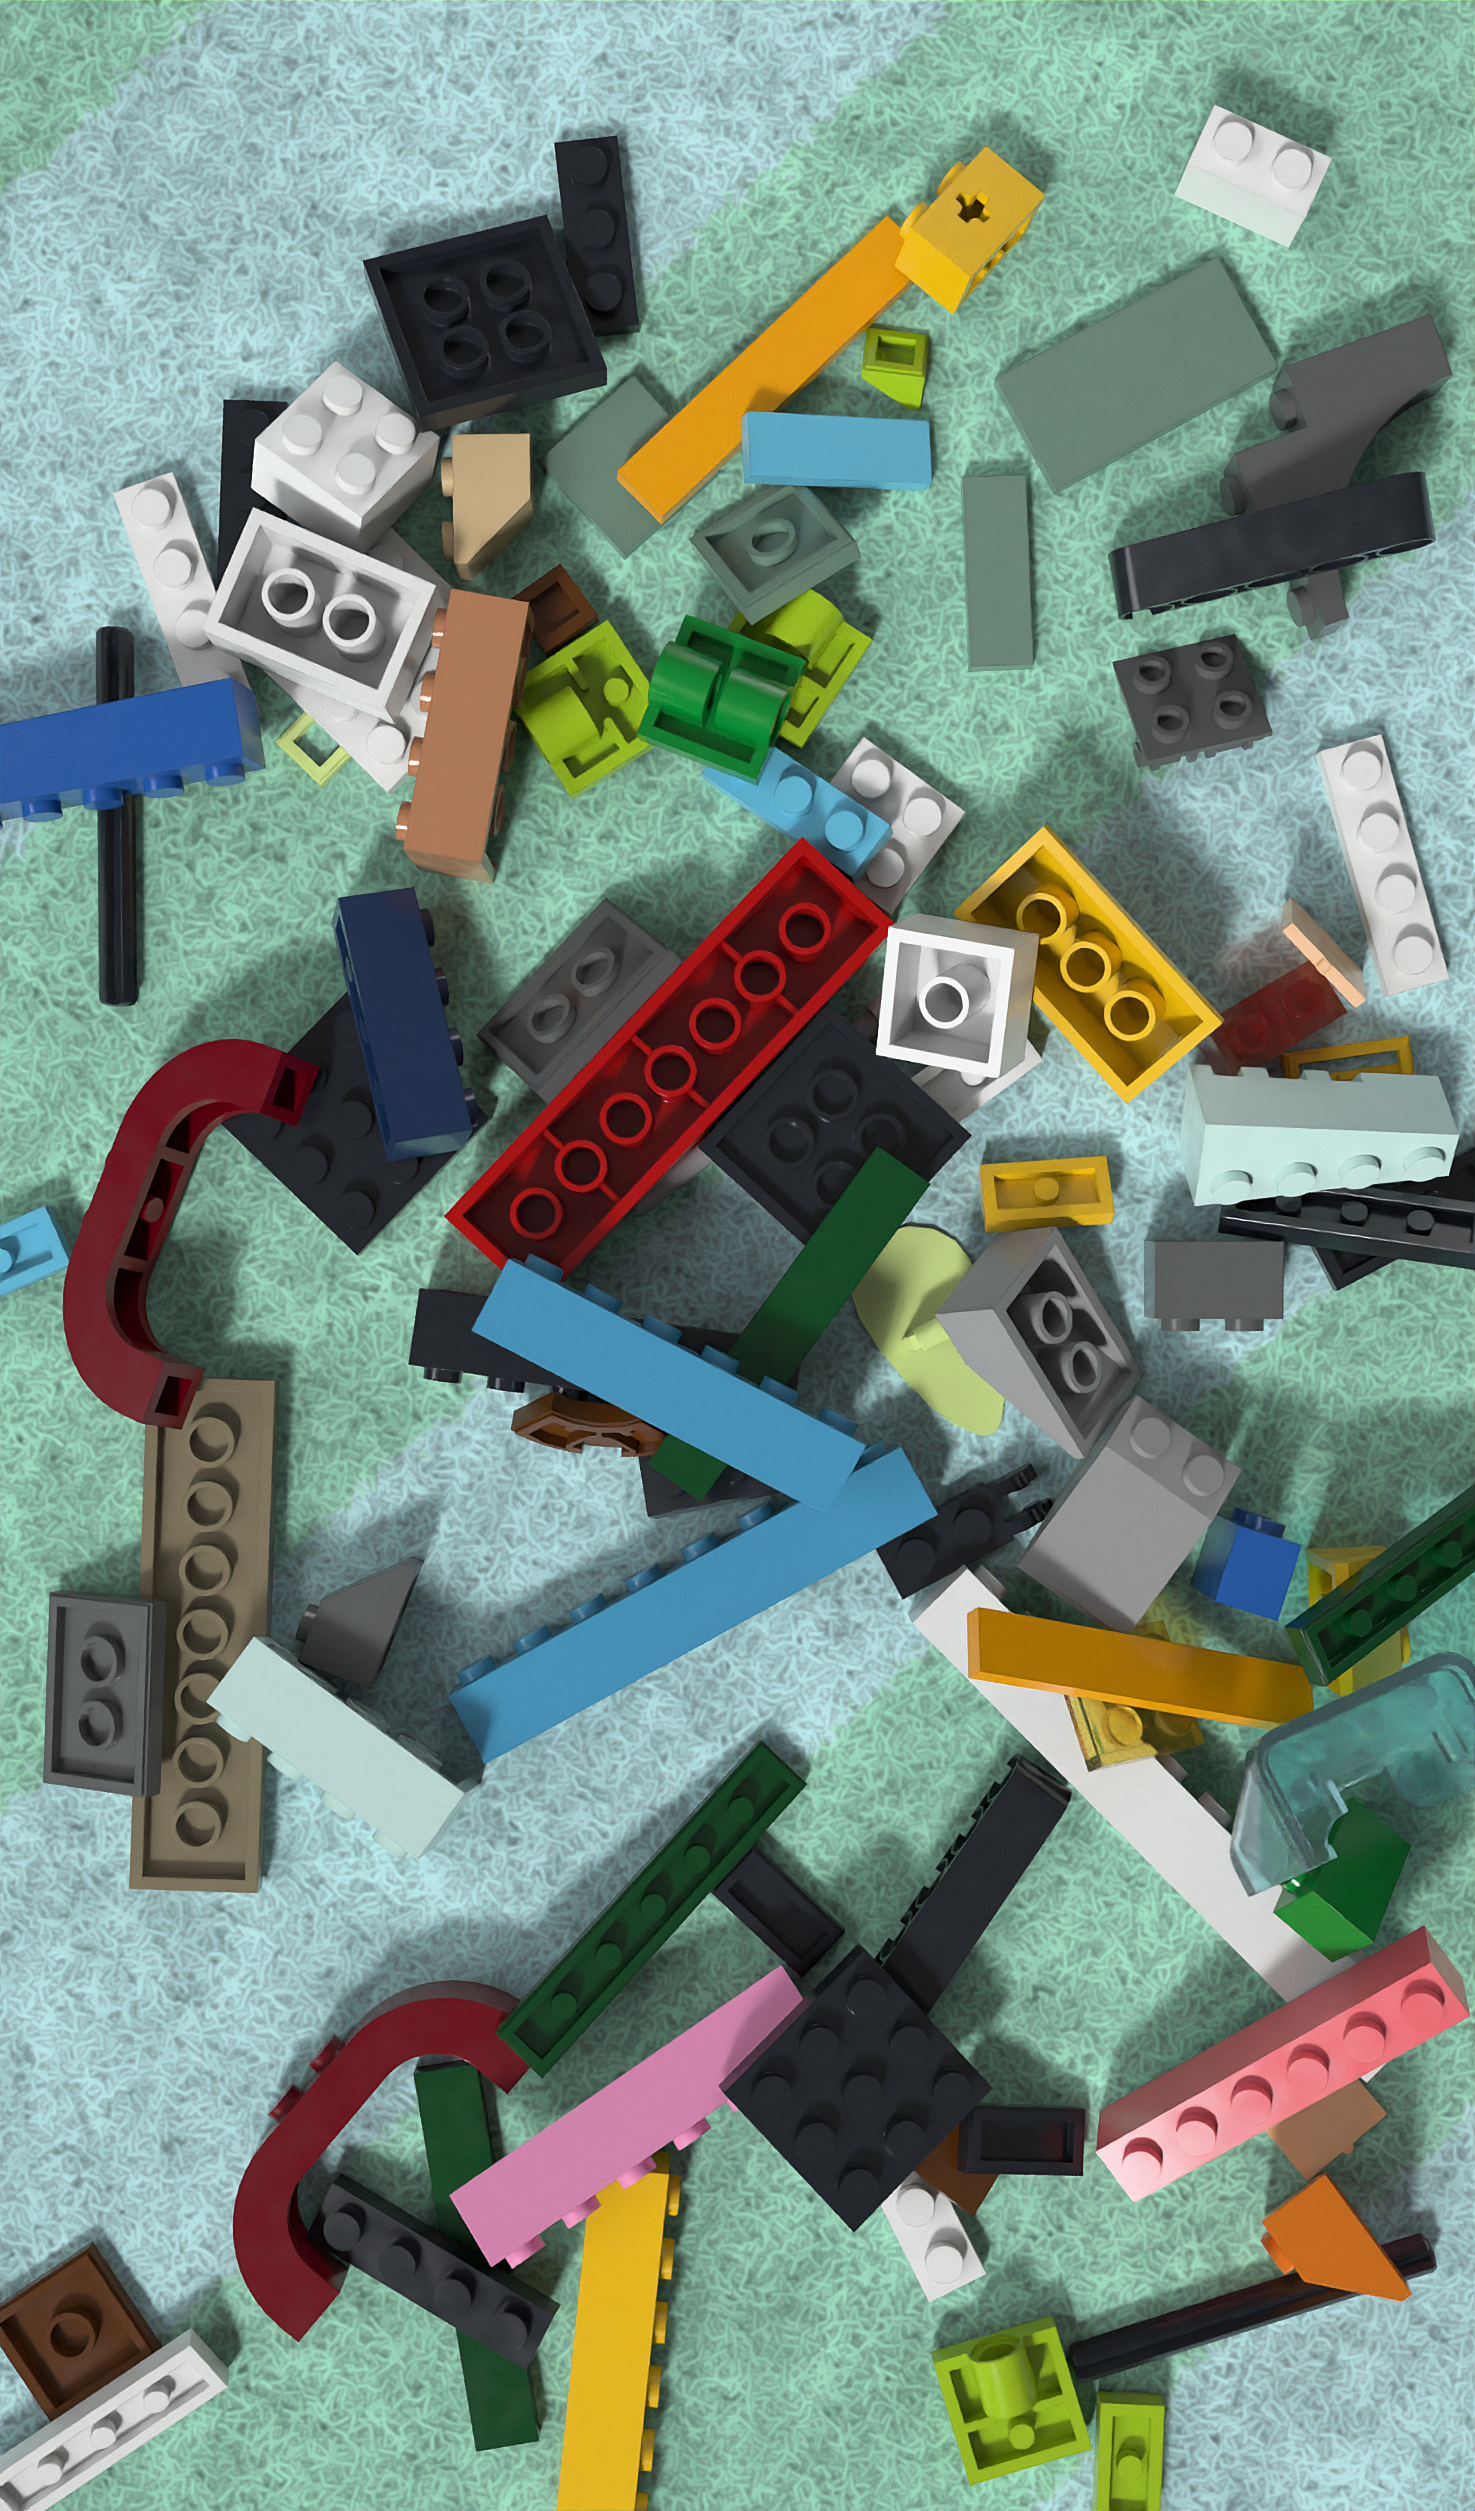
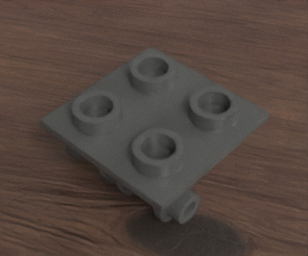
(1191, 702)

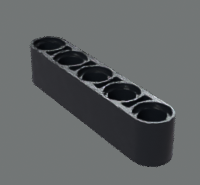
(1273, 545)
(974, 1881)

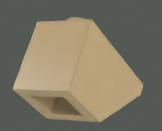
(491, 497)

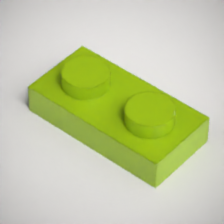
(1128, 2451)

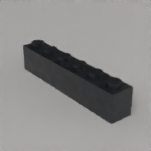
(449, 1348)

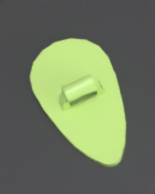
(898, 1311)

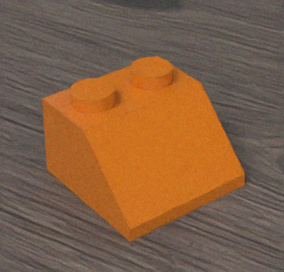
(1330, 2243)

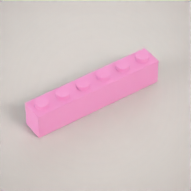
(619, 2128)

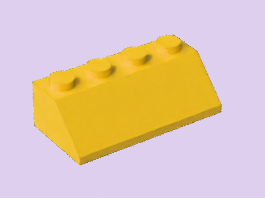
(1094, 966)

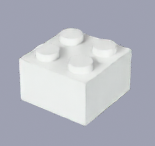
(344, 460)
(957, 994)

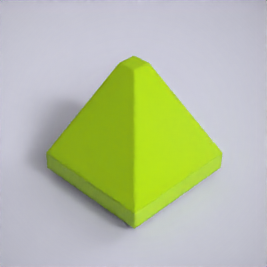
(895, 371)

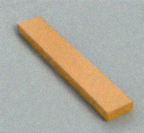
(768, 373)
(1134, 1670)

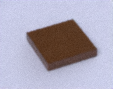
(73, 2332)

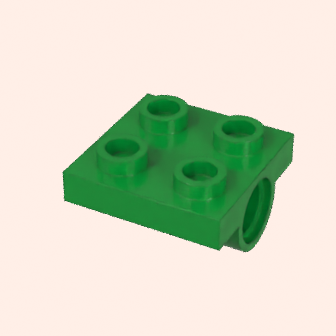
(720, 699)

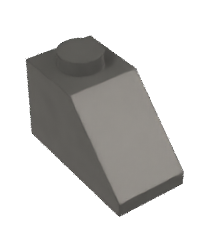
(358, 1624)

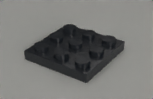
(484, 323)
(820, 1118)
(337, 1149)
(855, 2087)

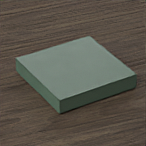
(588, 462)
(774, 549)

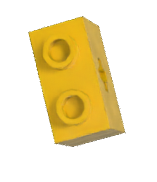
(967, 228)

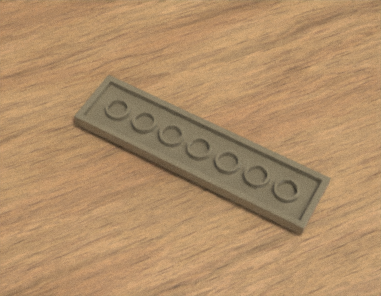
(212, 1560)

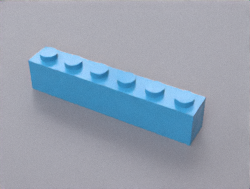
(669, 1384)

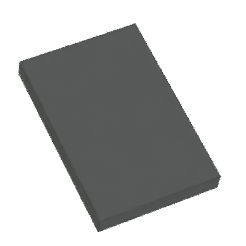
(578, 999)
(105, 1692)

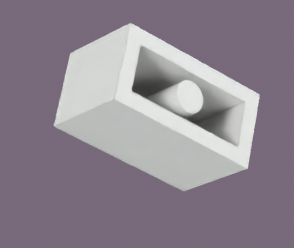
(1252, 176)

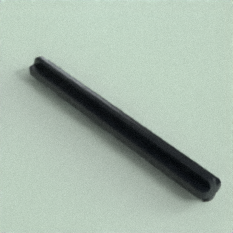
(116, 841)
(1228, 2316)

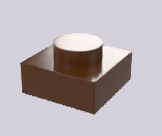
(558, 610)

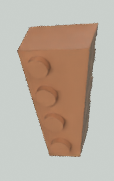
(466, 735)

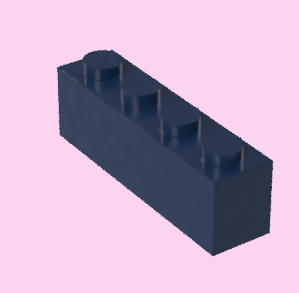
(403, 1024)

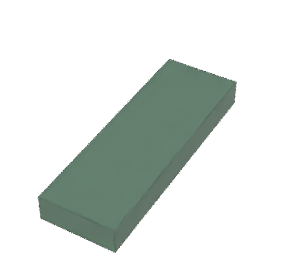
(997, 573)

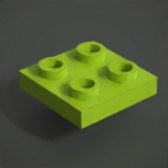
(832, 651)
(586, 709)
(1011, 2400)

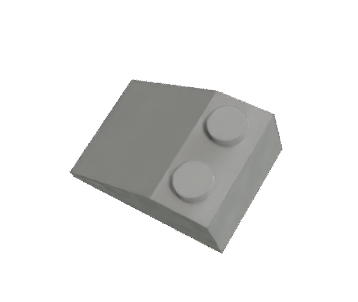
(1041, 1337)
(1129, 1516)

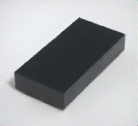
(778, 1910)
(1022, 2140)

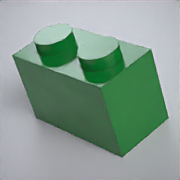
(1345, 1899)

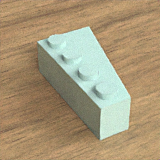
(1310, 1133)
(340, 1749)

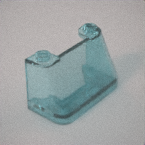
(1406, 1725)

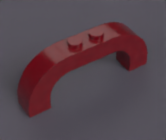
(134, 1210)
(281, 2267)

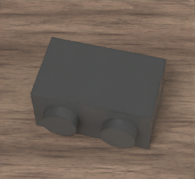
(1213, 1282)

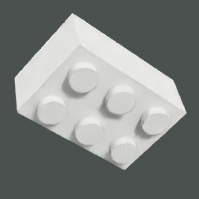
(323, 615)

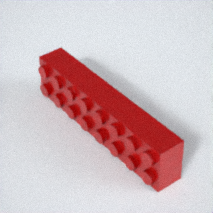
(675, 1066)

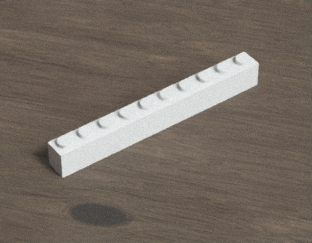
(1142, 1801)

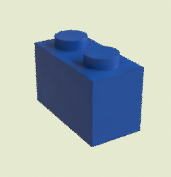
(1246, 1563)

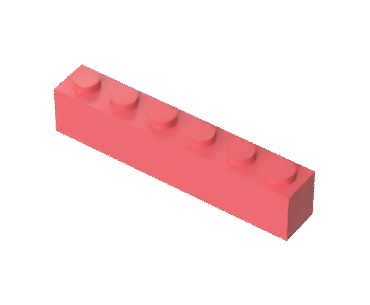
(1281, 2064)

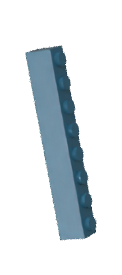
(685, 1604)

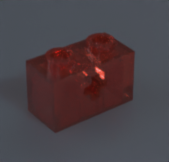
(1272, 1020)

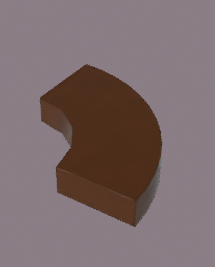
(572, 1423)

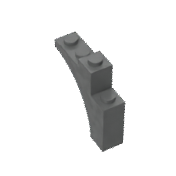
(1332, 414)

